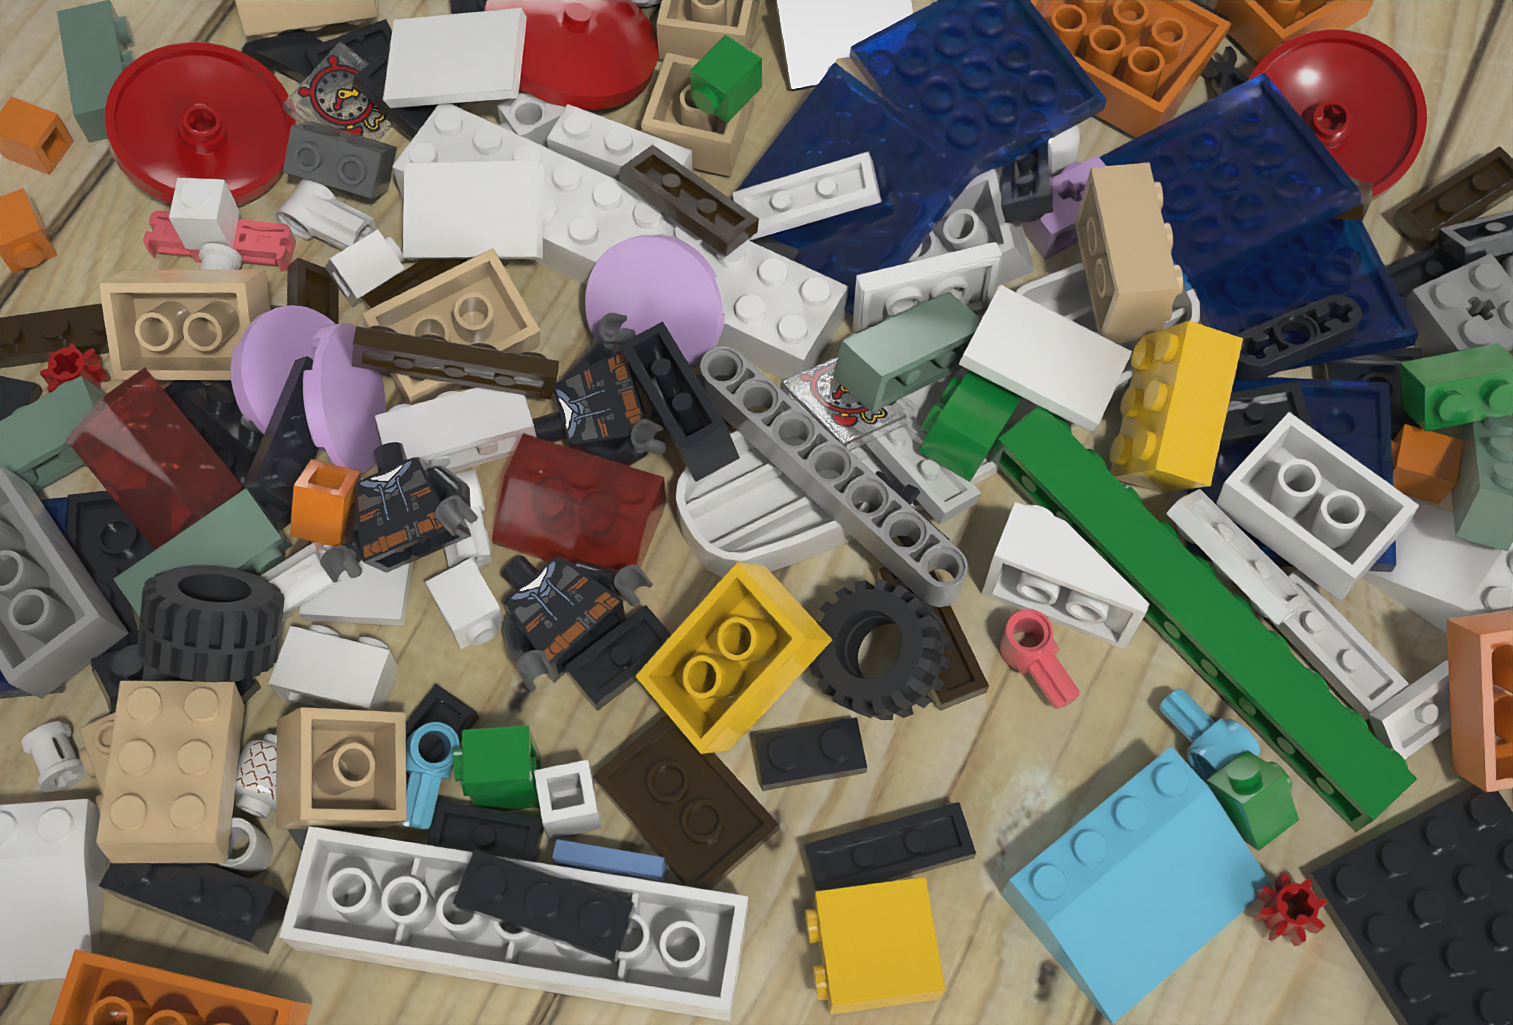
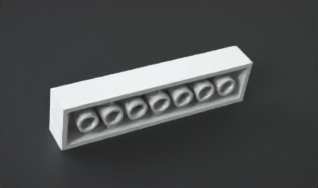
(397, 909)

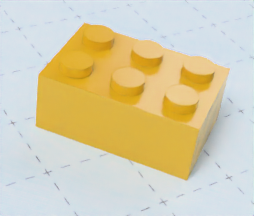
(1175, 408)
(732, 658)

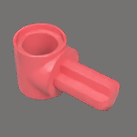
(1038, 660)

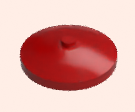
(585, 51)
(1355, 100)
(198, 116)

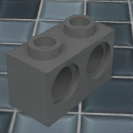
(339, 159)

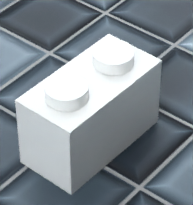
(333, 672)

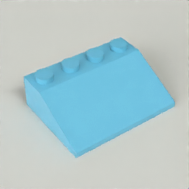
(1138, 885)

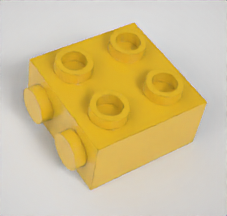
(875, 946)

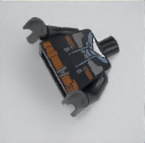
(602, 403)
(400, 515)
(562, 611)

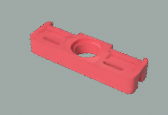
(254, 240)

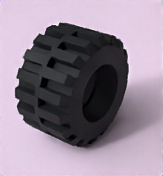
(210, 623)
(916, 667)

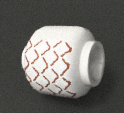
(257, 777)

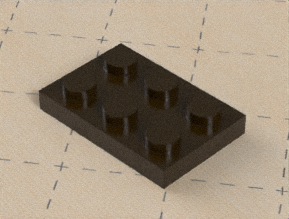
(685, 805)

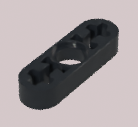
(1305, 320)

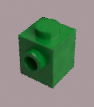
(725, 79)
(1255, 798)

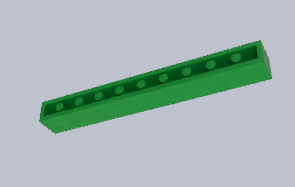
(1207, 622)

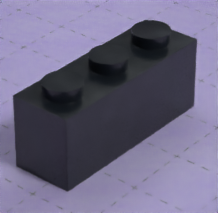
(679, 401)
(202, 899)

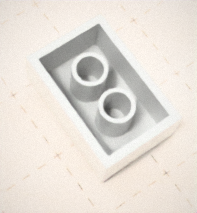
(1315, 506)

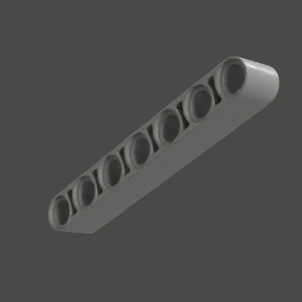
(838, 495)

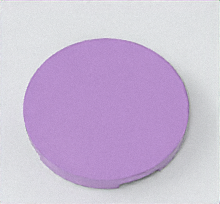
(658, 282)
(267, 355)
(343, 400)

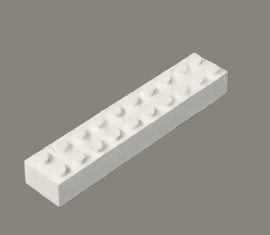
(771, 305)

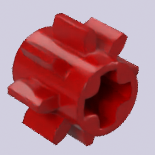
(70, 364)
(1305, 909)

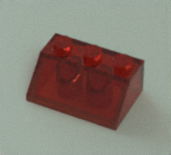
(152, 459)
(577, 506)

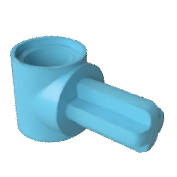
(1212, 743)
(426, 777)

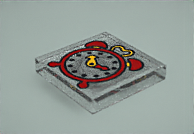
(333, 100)
(840, 411)

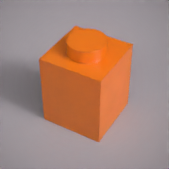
(32, 135)
(23, 233)
(1425, 463)
(323, 502)

